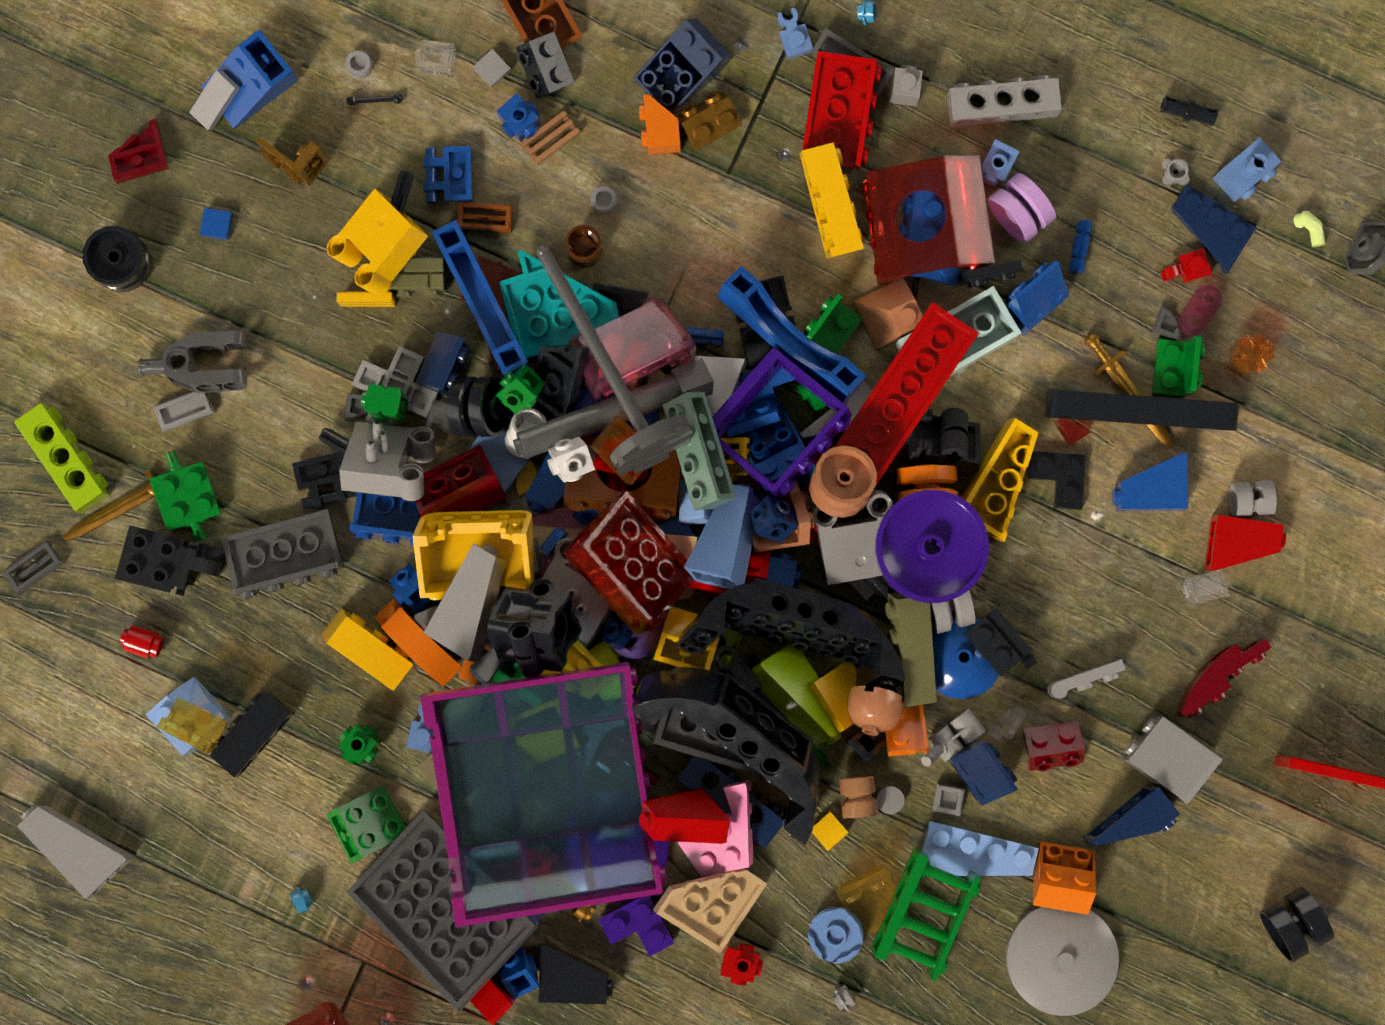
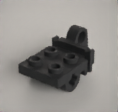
(754, 345)
(946, 440)
(163, 562)

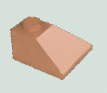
(889, 313)

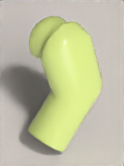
(1314, 226)

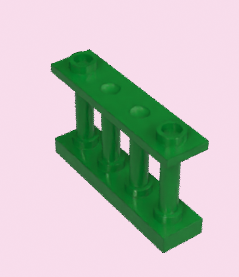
(907, 892)

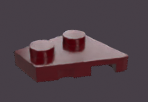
(139, 155)

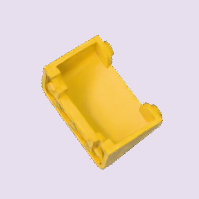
(446, 537)

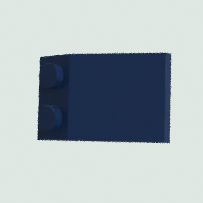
(1140, 815)

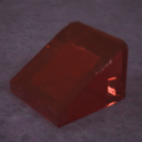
(1070, 431)

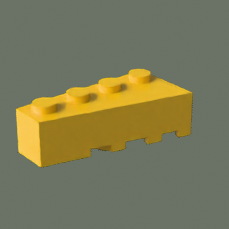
(831, 200)
(1000, 477)

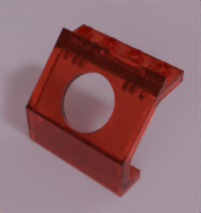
(966, 232)

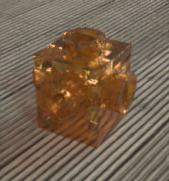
(1245, 360)

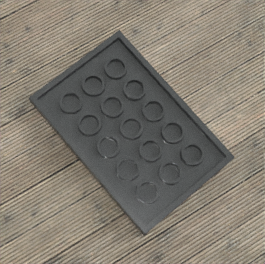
(411, 903)

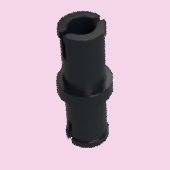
(1188, 110)

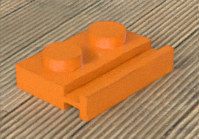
(909, 734)

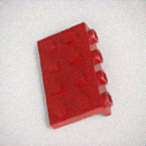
(841, 105)

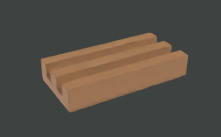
(546, 128)

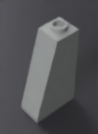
(464, 611)
(74, 850)

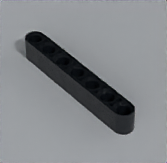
(1142, 410)

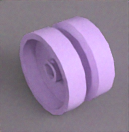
(1021, 208)

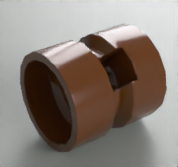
(584, 246)

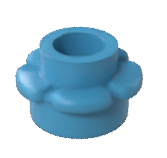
(867, 12)
(301, 900)

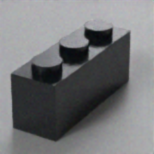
(251, 733)

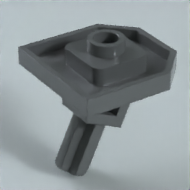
(1367, 249)

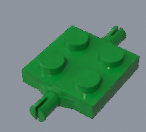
(185, 495)

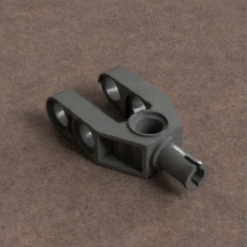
(187, 350)

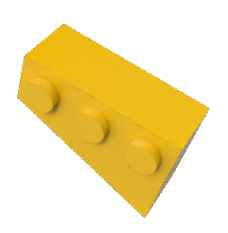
(367, 648)

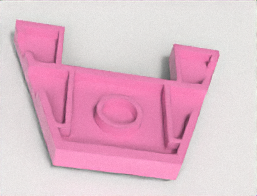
(738, 850)

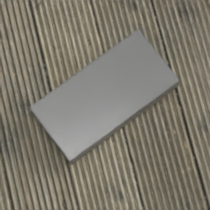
(214, 99)
(183, 410)

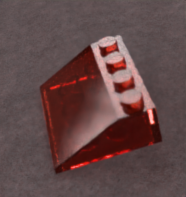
(630, 564)

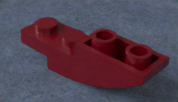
(1211, 680)

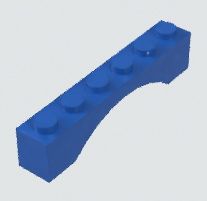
(480, 298)
(754, 306)

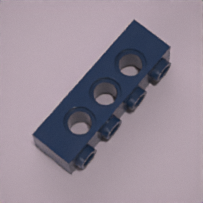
(762, 830)

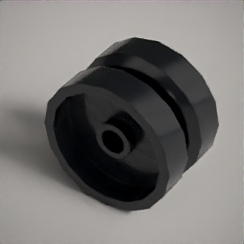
(116, 273)
(475, 408)

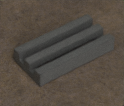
(52, 554)

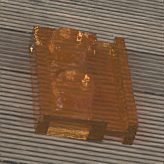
(609, 440)

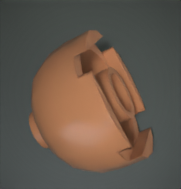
(875, 710)

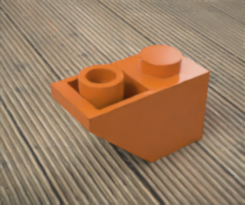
(661, 128)

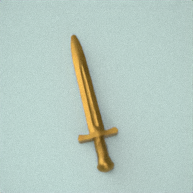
(1121, 380)
(113, 511)

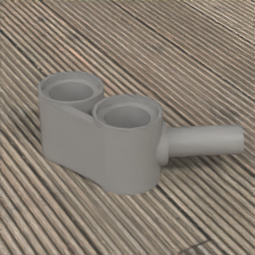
(951, 737)

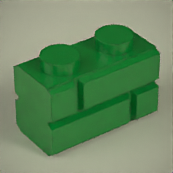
(385, 403)

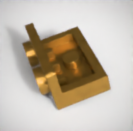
(709, 119)

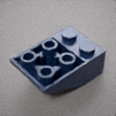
(683, 65)
(982, 772)

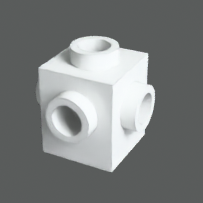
(570, 459)

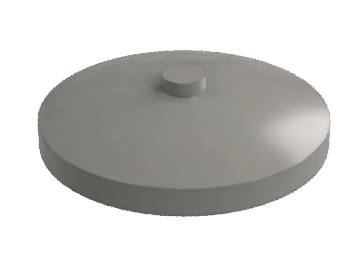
(1062, 960)

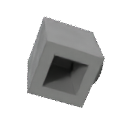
(906, 85)

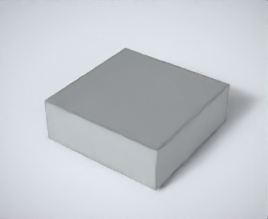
(492, 68)
(948, 799)

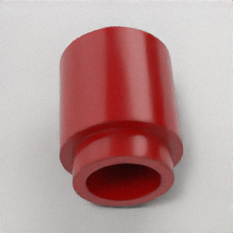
(141, 642)

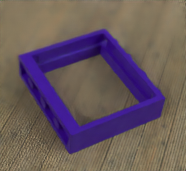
(747, 393)

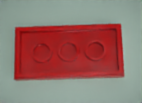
(1330, 771)

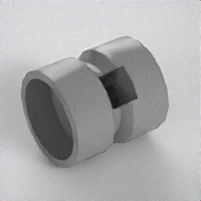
(1254, 498)

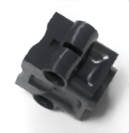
(534, 627)

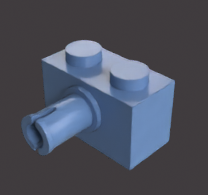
(1246, 170)

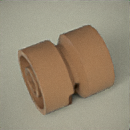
(858, 796)

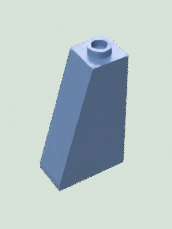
(725, 542)

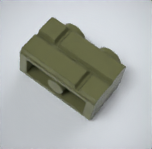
(421, 275)

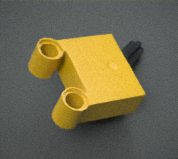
(382, 234)

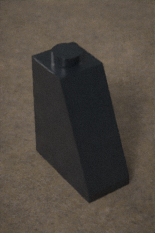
(570, 978)

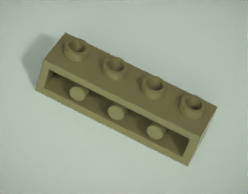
(912, 640)

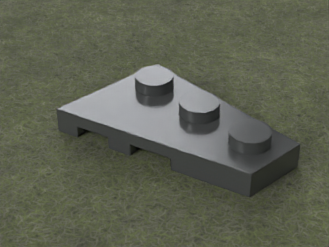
(833, 43)

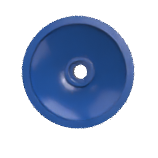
(958, 678)

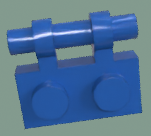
(457, 174)

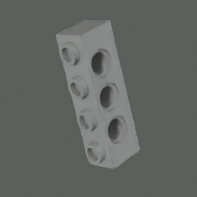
(964, 114)

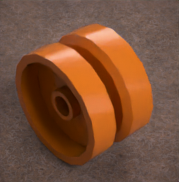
(926, 478)

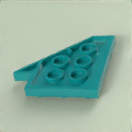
(538, 312)

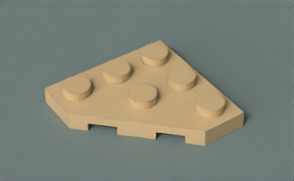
(711, 905)

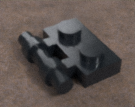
(320, 472)

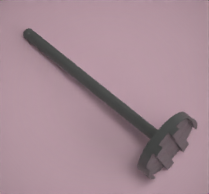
(650, 442)

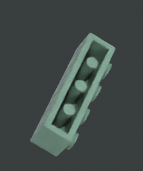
(702, 456)

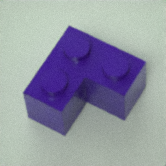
(638, 917)

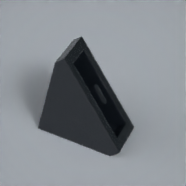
(866, 745)

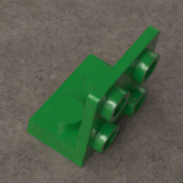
(834, 325)
(1177, 367)
(366, 823)

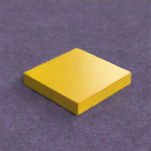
(833, 694)

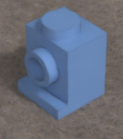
(1003, 153)

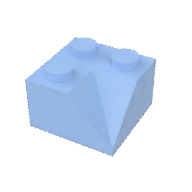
(194, 693)

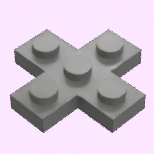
(400, 375)

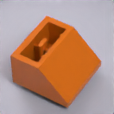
(1064, 878)

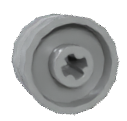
(959, 608)

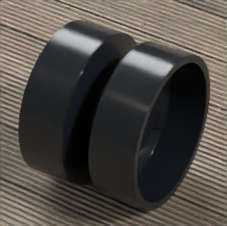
(1302, 920)

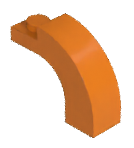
(418, 646)

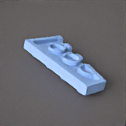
(964, 850)

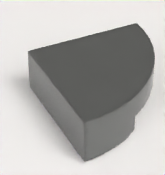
(1166, 325)
(353, 407)

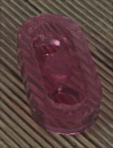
(1200, 309)

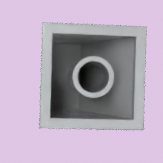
(1171, 759)

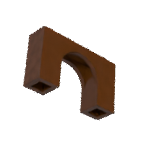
(656, 496)

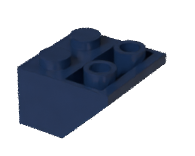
(443, 362)

